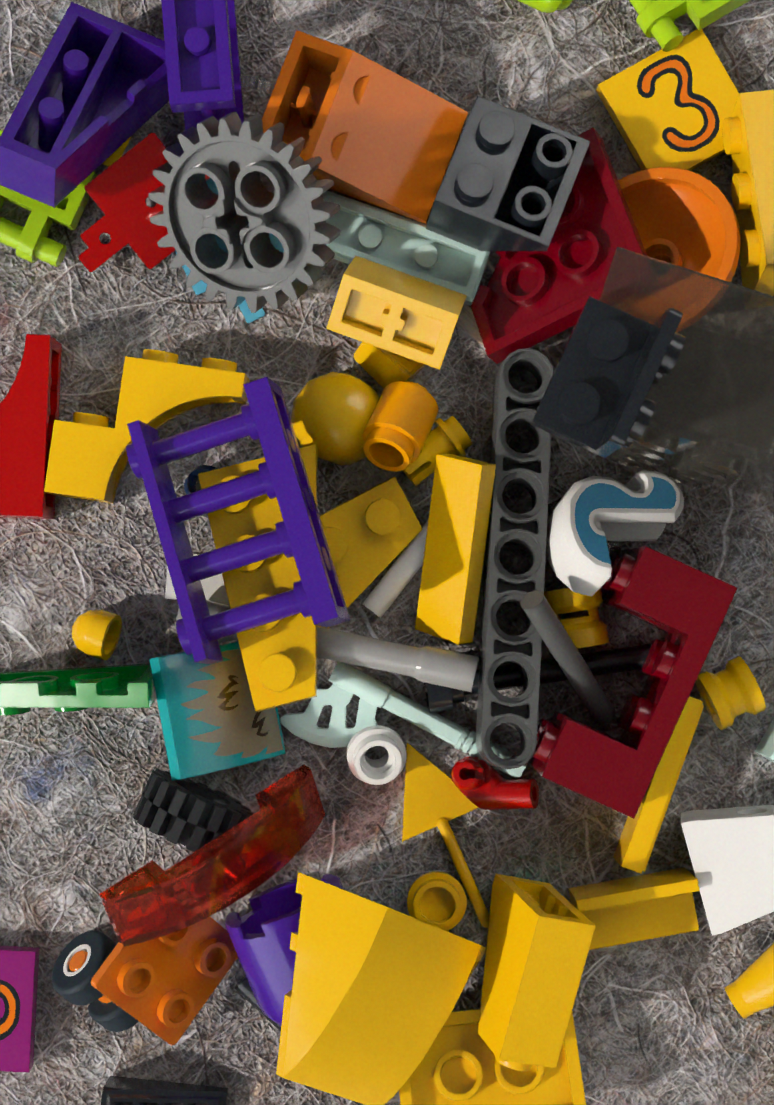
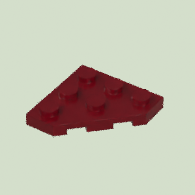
(545, 291)

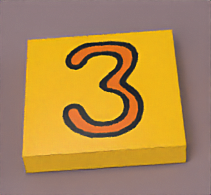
(672, 105)

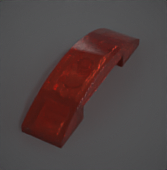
(221, 872)

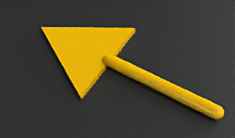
(431, 802)

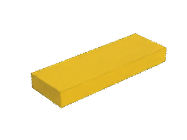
(455, 547)
(642, 831)

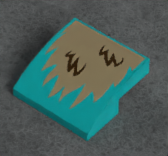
(211, 714)

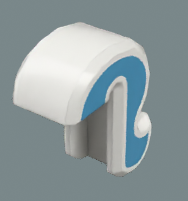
(605, 511)

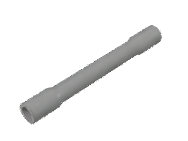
(423, 663)

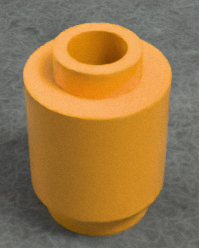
(399, 425)

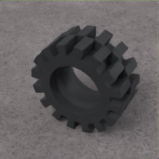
(187, 810)

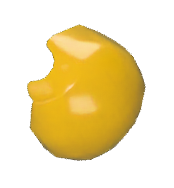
(334, 416)

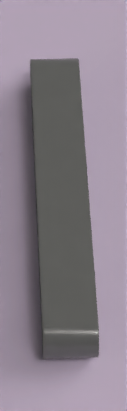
(501, 587)

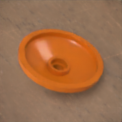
(684, 220)

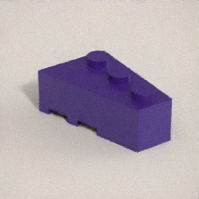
(81, 104)

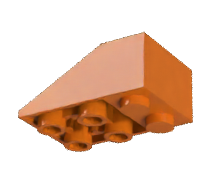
(367, 124)

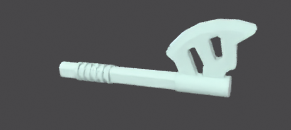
(376, 694)

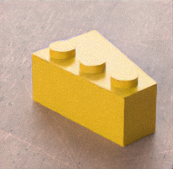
(750, 142)

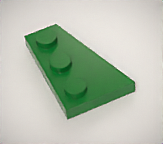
(77, 688)

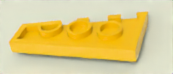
(283, 653)

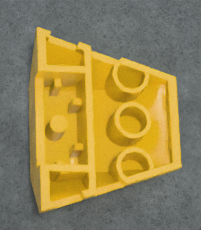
(366, 993)

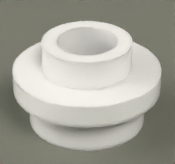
(379, 770)

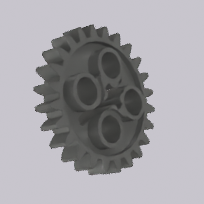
(244, 211)

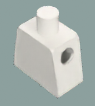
(732, 862)

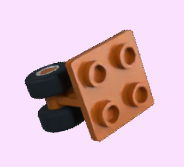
(147, 982)

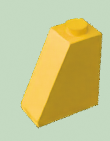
(531, 971)

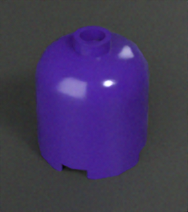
(264, 943)

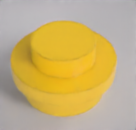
(437, 900)

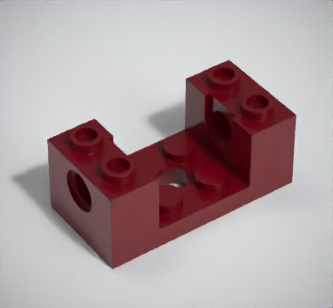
(691, 611)

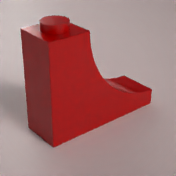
(27, 431)

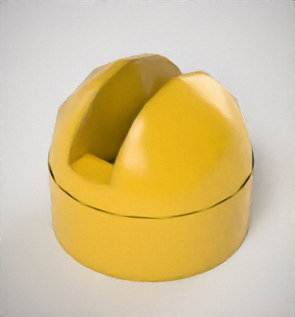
(97, 633)

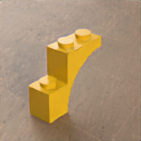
(91, 457)

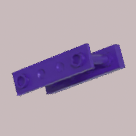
(202, 59)
(296, 536)

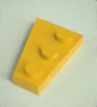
(368, 535)

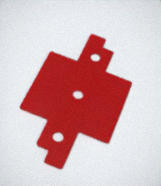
(122, 197)

